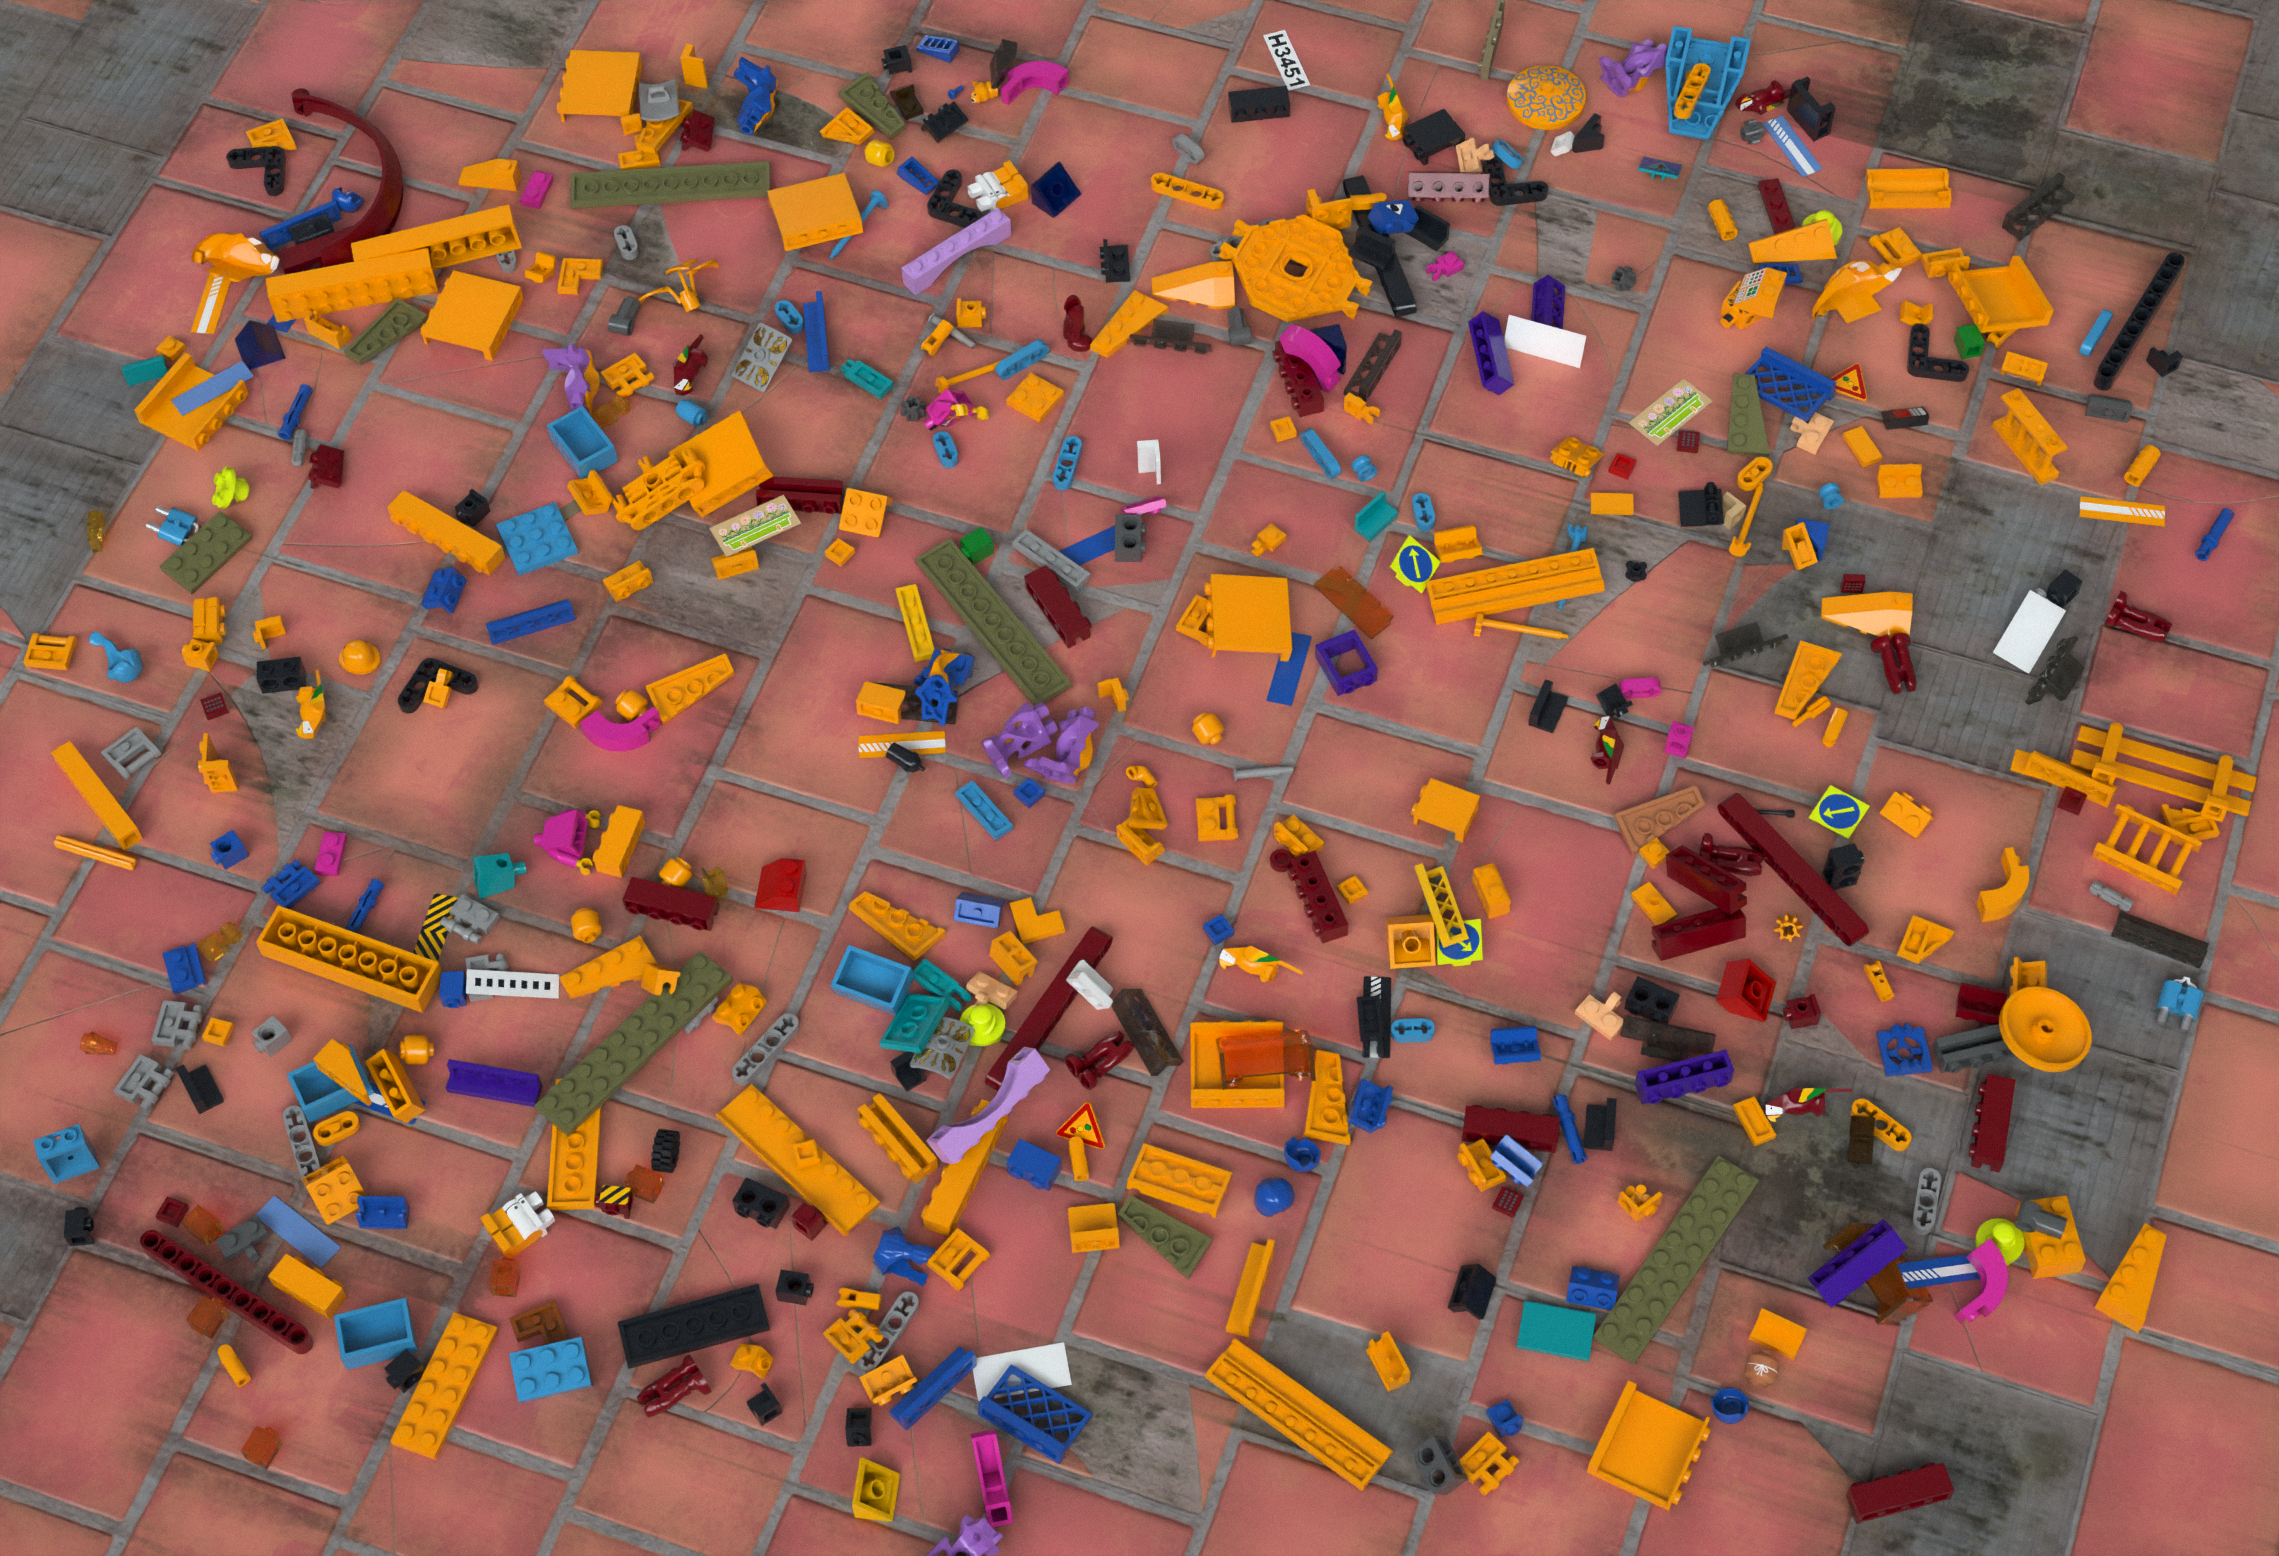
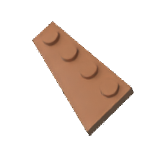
(1655, 818)

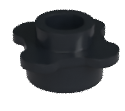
(1633, 575)

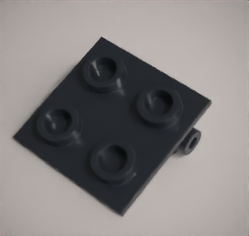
(1701, 506)

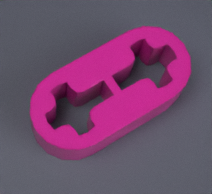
(1640, 687)

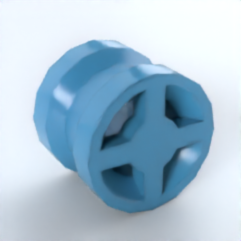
(1364, 468)
(1831, 496)

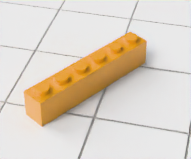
(446, 532)
(960, 1180)

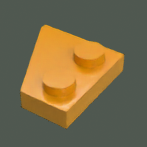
(271, 134)
(1146, 810)
(2189, 822)
(1923, 939)

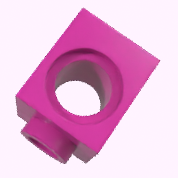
(1679, 739)

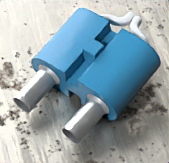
(176, 527)
(2179, 1000)

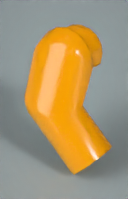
(1141, 774)

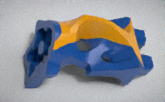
(760, 101)
(943, 674)

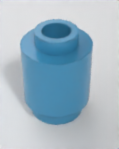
(691, 412)

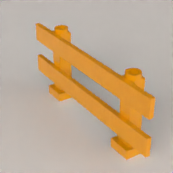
(2214, 800)

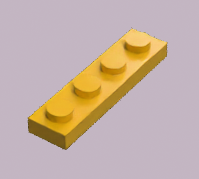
(915, 622)

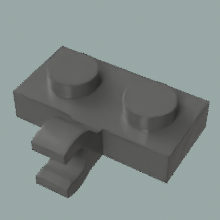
(243, 1239)

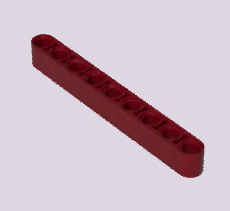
(1793, 869)
(1051, 1004)
(232, 1299)

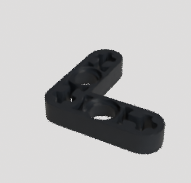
(266, 160)
(1507, 190)
(947, 205)
(1927, 363)
(420, 676)

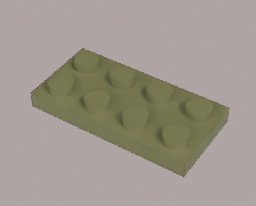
(205, 552)

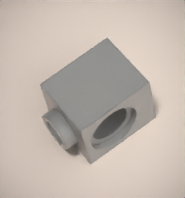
(269, 1028)

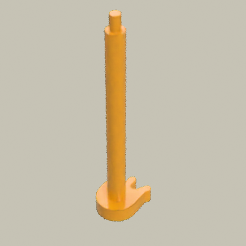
(943, 383)
(1737, 546)
(1480, 621)

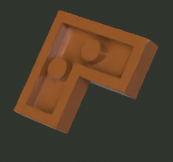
(540, 1320)

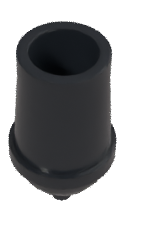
(905, 758)

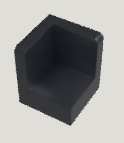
(2162, 362)
(907, 1076)
(764, 1405)

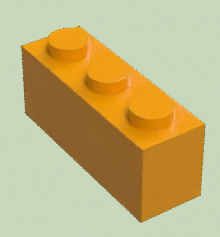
(619, 841)
(395, 1085)
(308, 1286)

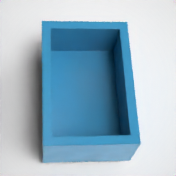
(582, 442)
(872, 980)
(319, 1093)
(375, 1333)
(551, 1370)

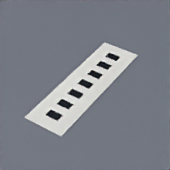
(512, 984)

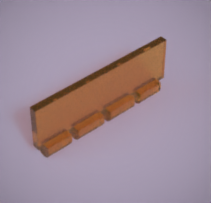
(1354, 602)

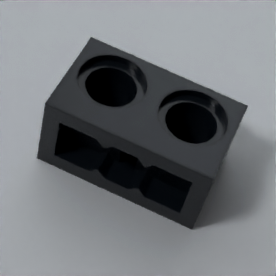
(281, 675)
(1843, 866)
(1654, 997)
(764, 1199)

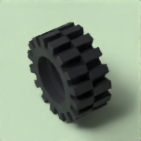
(665, 1150)

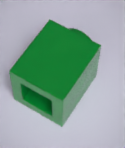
(1969, 341)
(977, 545)

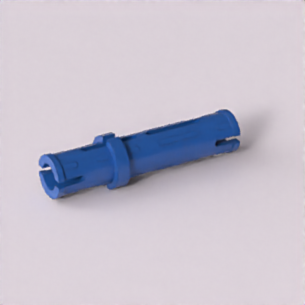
(291, 418)
(2211, 539)
(365, 904)
(1569, 1128)

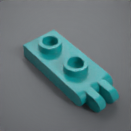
(867, 378)

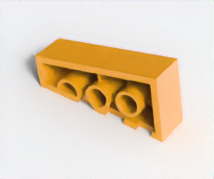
(2132, 1284)

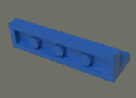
(280, 233)
(816, 335)
(530, 621)
(933, 1388)

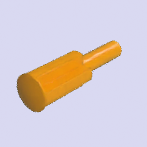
(1813, 710)

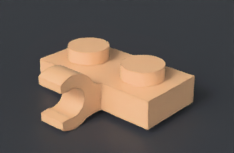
(1470, 155)
(1812, 432)
(990, 991)
(1601, 1015)

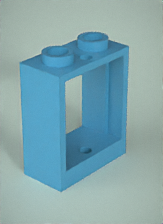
(62, 1167)

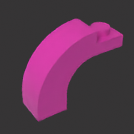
(1034, 74)
(1315, 352)
(620, 736)
(1994, 1279)

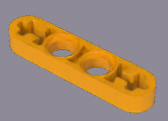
(1694, 91)
(1169, 182)

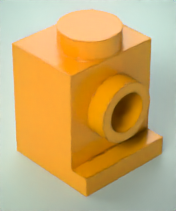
(970, 313)
(200, 654)

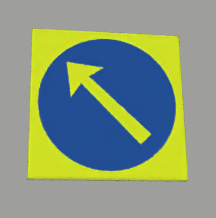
(1414, 564)
(1839, 812)
(1464, 951)

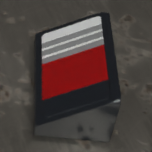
(1905, 418)

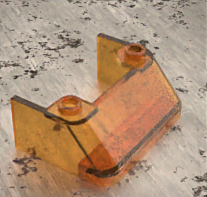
(1265, 1055)
(1888, 1285)

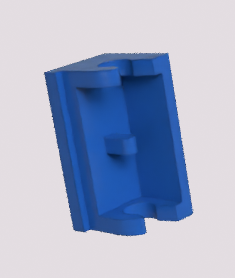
(382, 1212)

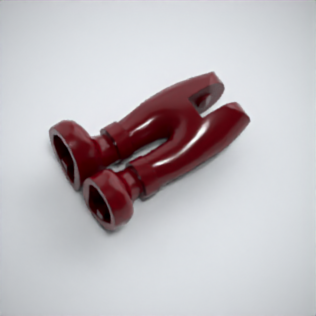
(1074, 325)
(2137, 621)
(1893, 673)
(1732, 859)
(1105, 1047)
(669, 1398)

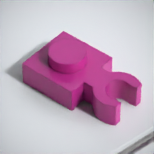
(1446, 264)

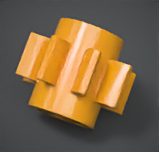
(1786, 921)

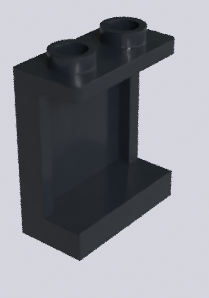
(1807, 112)
(1432, 135)

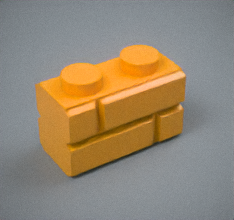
(208, 620)
(1491, 890)

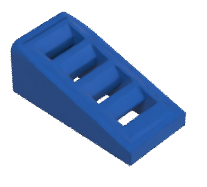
(948, 49)
(913, 164)
(1785, 268)

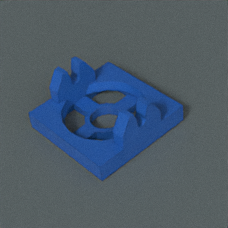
(1905, 1066)

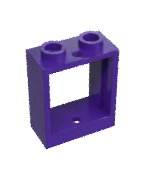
(1341, 644)

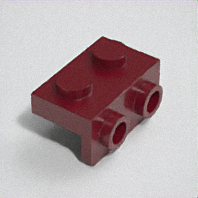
(697, 131)
(326, 466)
(1980, 1003)

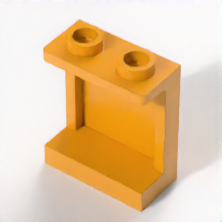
(1446, 807)

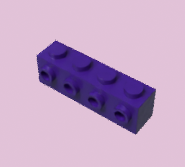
(1491, 353)
(1684, 1077)
(1857, 1263)

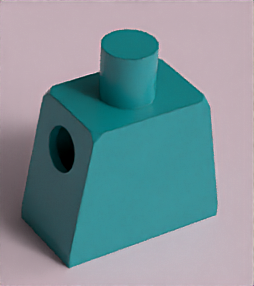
(495, 873)

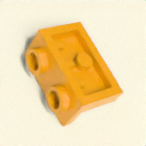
(1899, 480)
(628, 581)
(1297, 836)

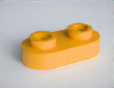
(1753, 475)
(336, 1128)

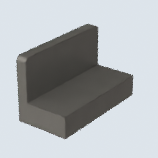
(2108, 408)

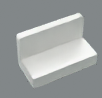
(1149, 458)
(1090, 985)

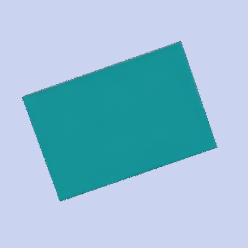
(914, 1023)
(1556, 1331)

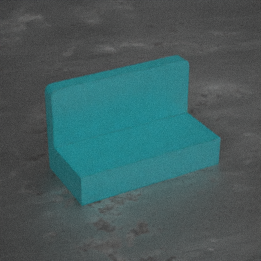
(145, 370)
(1374, 517)

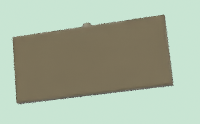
(570, 510)

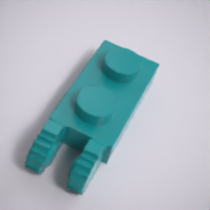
(940, 984)

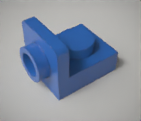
(1505, 1419)

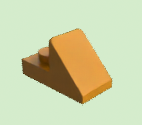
(1799, 545)

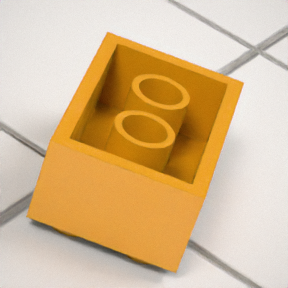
(2051, 1255)

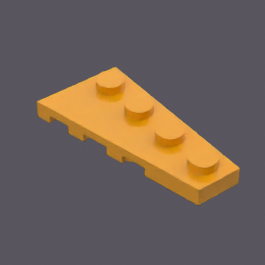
(1806, 675)

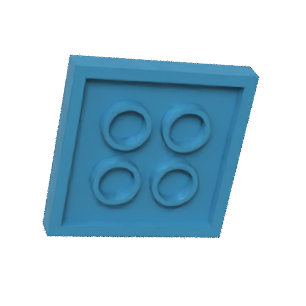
(537, 538)

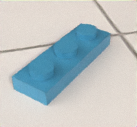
(984, 810)

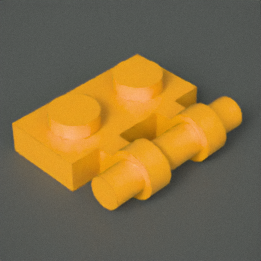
(625, 370)
(847, 1341)
(1482, 1457)

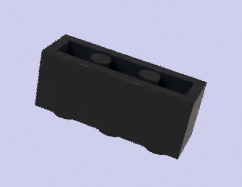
(1259, 104)

